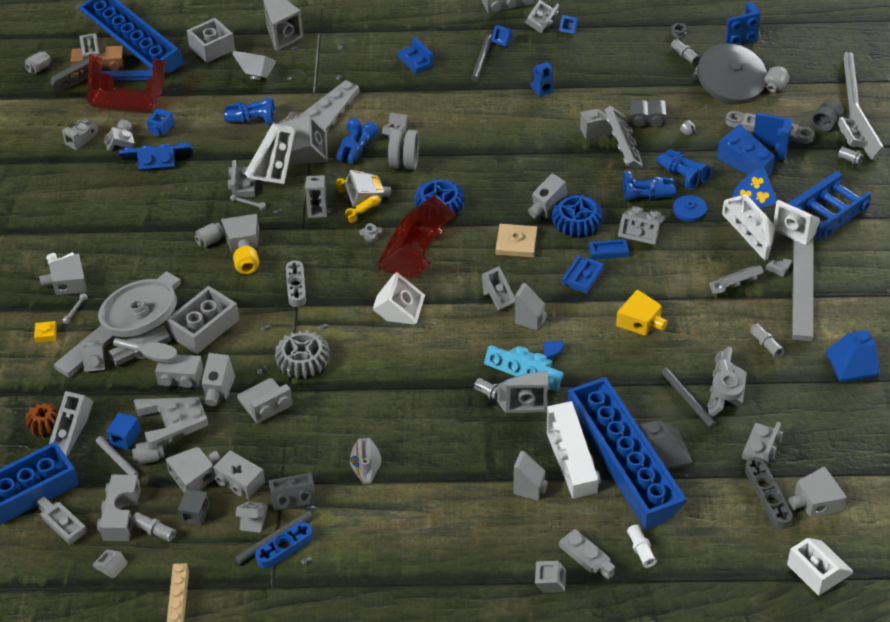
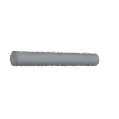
(116, 456)

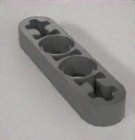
(768, 492)

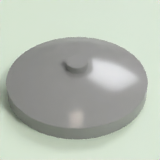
(137, 308)

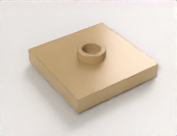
(516, 240)

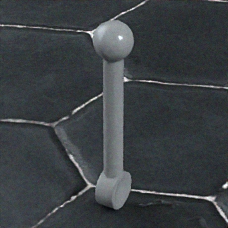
(262, 206)
(66, 319)

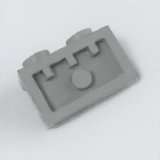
(239, 182)
(763, 442)

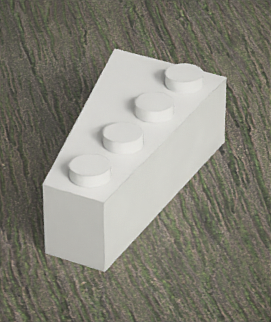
(571, 450)

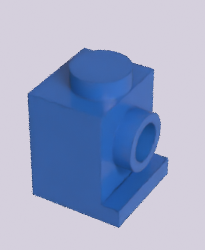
(158, 126)

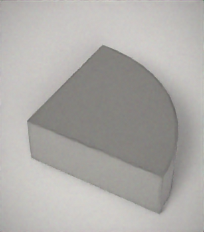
(779, 267)

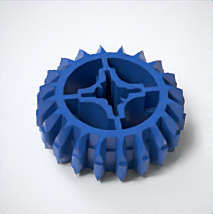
(446, 191)
(577, 215)

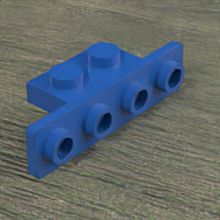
(156, 157)

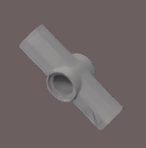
(121, 355)

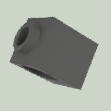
(193, 507)

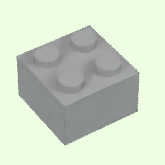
(211, 40)

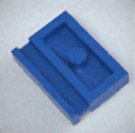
(582, 274)

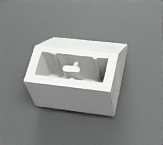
(817, 565)

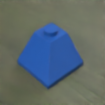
(854, 356)

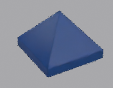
(568, 24)

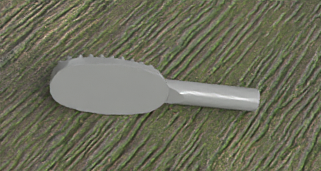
(152, 350)

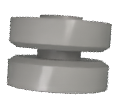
(403, 150)

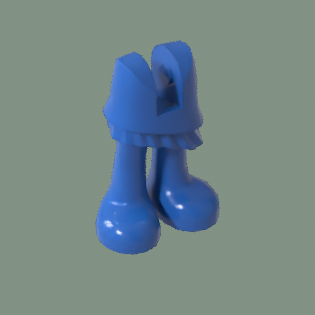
(243, 112)
(349, 144)
(693, 171)
(655, 188)

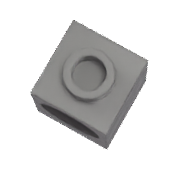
(550, 576)

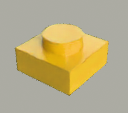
(45, 332)

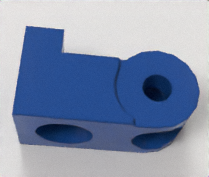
(542, 77)

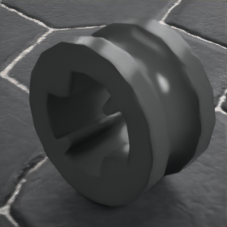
(682, 30)

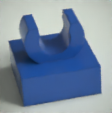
(501, 35)

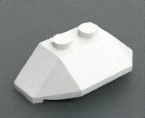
(750, 223)

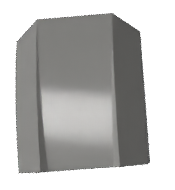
(524, 393)

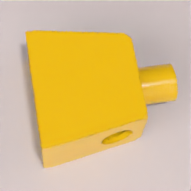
(640, 314)

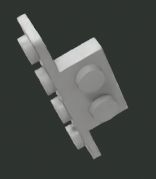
(859, 131)
(715, 403)

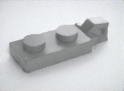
(734, 279)
(61, 520)
(587, 554)

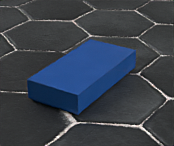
(608, 249)

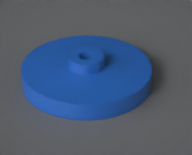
(690, 208)

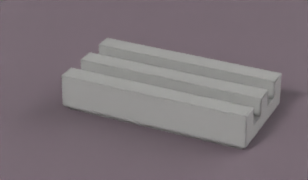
(85, 55)

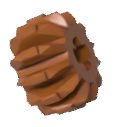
(42, 419)

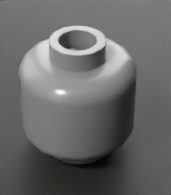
(776, 79)

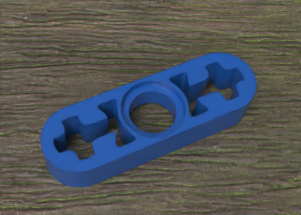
(279, 553)

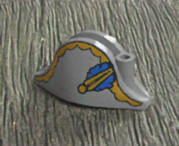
(365, 460)

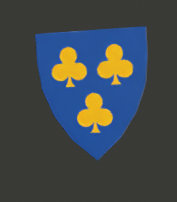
(757, 188)

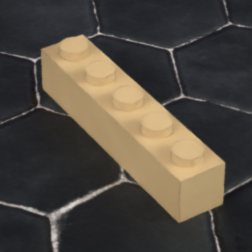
(178, 593)

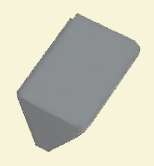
(110, 563)

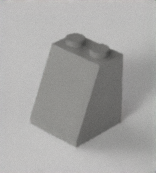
(283, 22)
(308, 142)

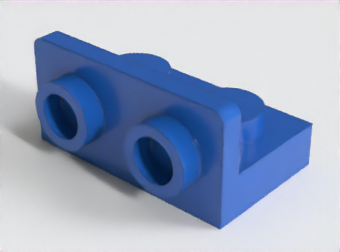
(417, 56)

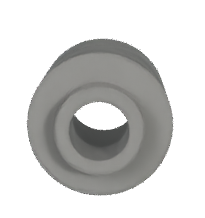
(37, 62)
(209, 234)
(144, 455)

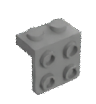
(265, 399)

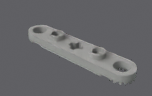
(748, 121)

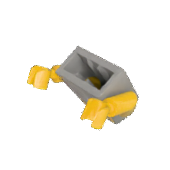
(364, 192)

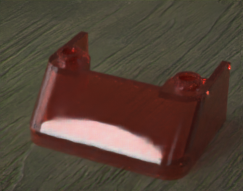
(104, 95)
(412, 236)

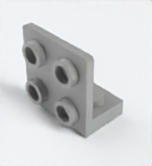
(640, 225)

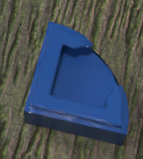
(553, 348)

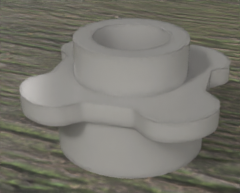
(370, 232)

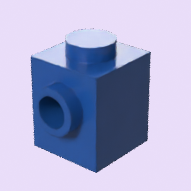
(123, 431)

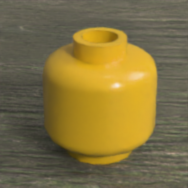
(246, 260)

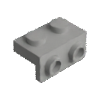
(541, 16)

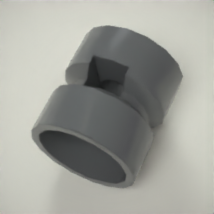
(827, 114)

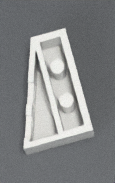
(273, 155)

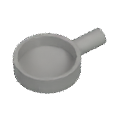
(727, 384)

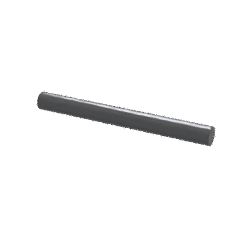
(481, 58)
(688, 398)
(245, 555)

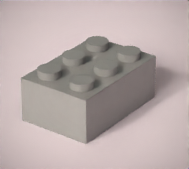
(202, 319)

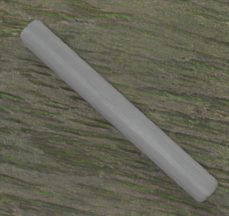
(851, 82)

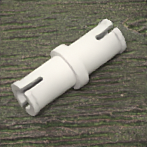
(641, 546)

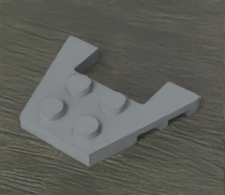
(178, 416)

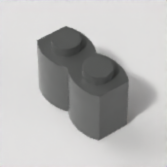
(647, 113)

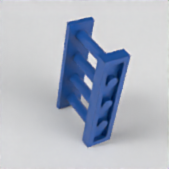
(821, 191)

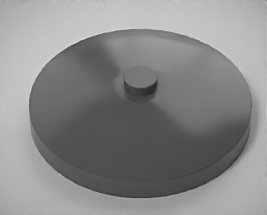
(731, 73)

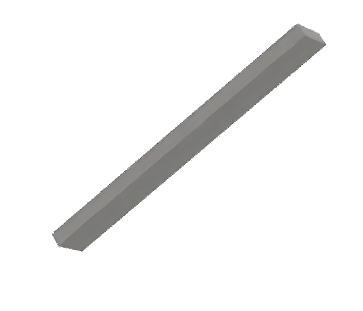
(802, 291)
(73, 359)

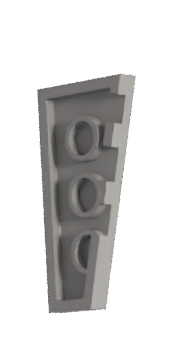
(331, 105)
(623, 134)

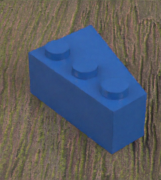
(744, 152)

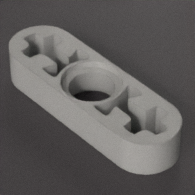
(295, 302)

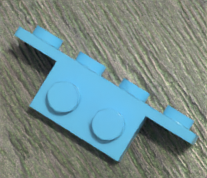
(520, 362)

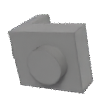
(396, 121)
(118, 137)
(93, 356)

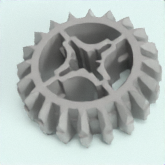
(297, 356)

